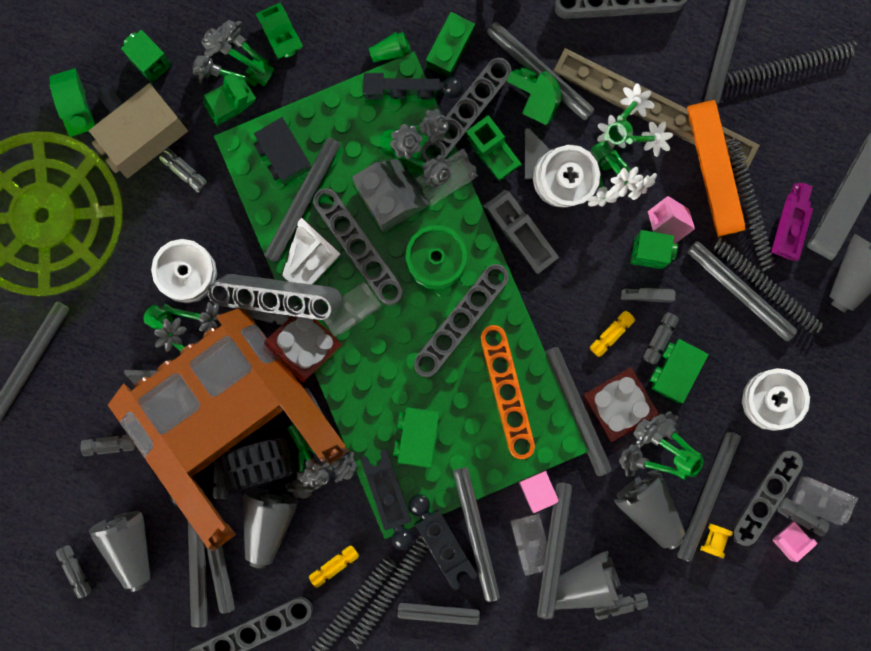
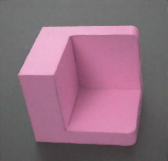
(671, 219)
(538, 492)
(794, 542)

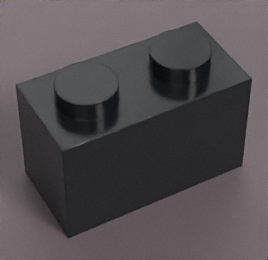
(282, 151)

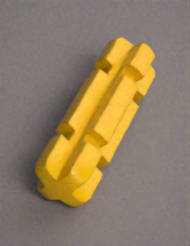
(612, 333)
(333, 566)

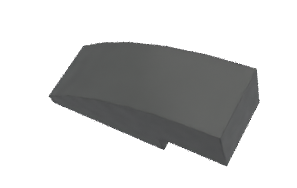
(520, 231)

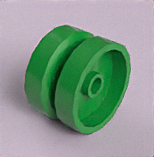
(440, 273)

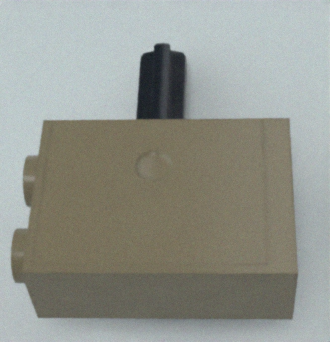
(135, 129)

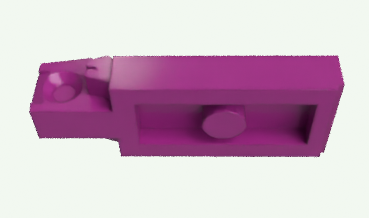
(794, 223)

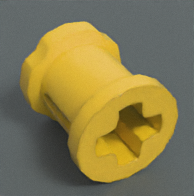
(716, 541)

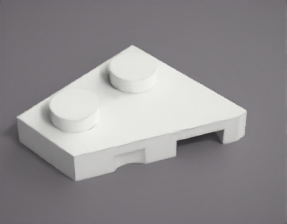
(308, 256)

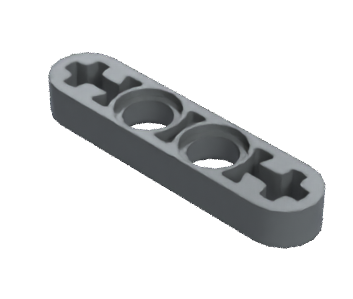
(770, 500)

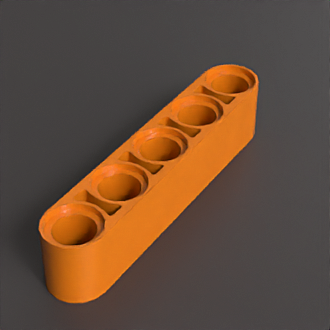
(716, 168)
(507, 378)

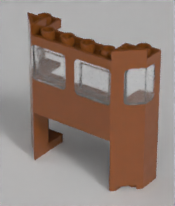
(209, 405)

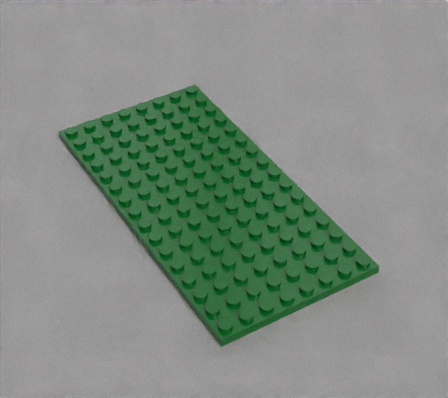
(374, 368)

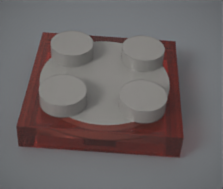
(302, 345)
(620, 404)

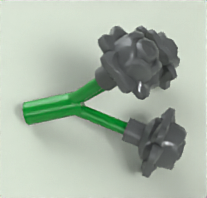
(316, 474)

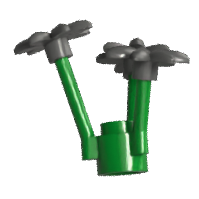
(169, 330)

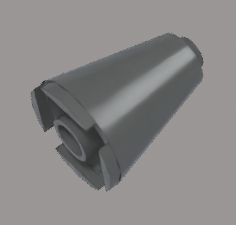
(854, 276)
(652, 509)
(265, 524)
(124, 548)
(590, 585)

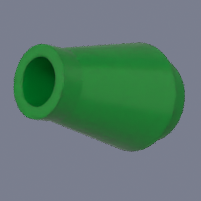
(390, 48)

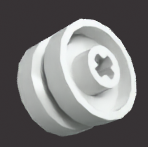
(581, 171)
(169, 264)
(791, 394)

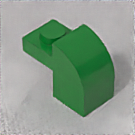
(279, 31)
(544, 95)
(228, 99)
(71, 102)
(491, 148)

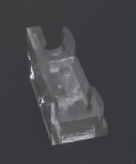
(461, 174)
(355, 307)
(824, 500)
(530, 543)

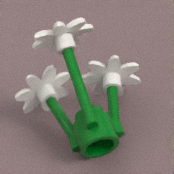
(622, 131)
(626, 178)

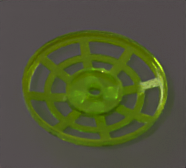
(61, 213)

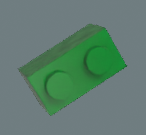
(450, 45)
(146, 56)
(653, 249)
(678, 371)
(417, 437)

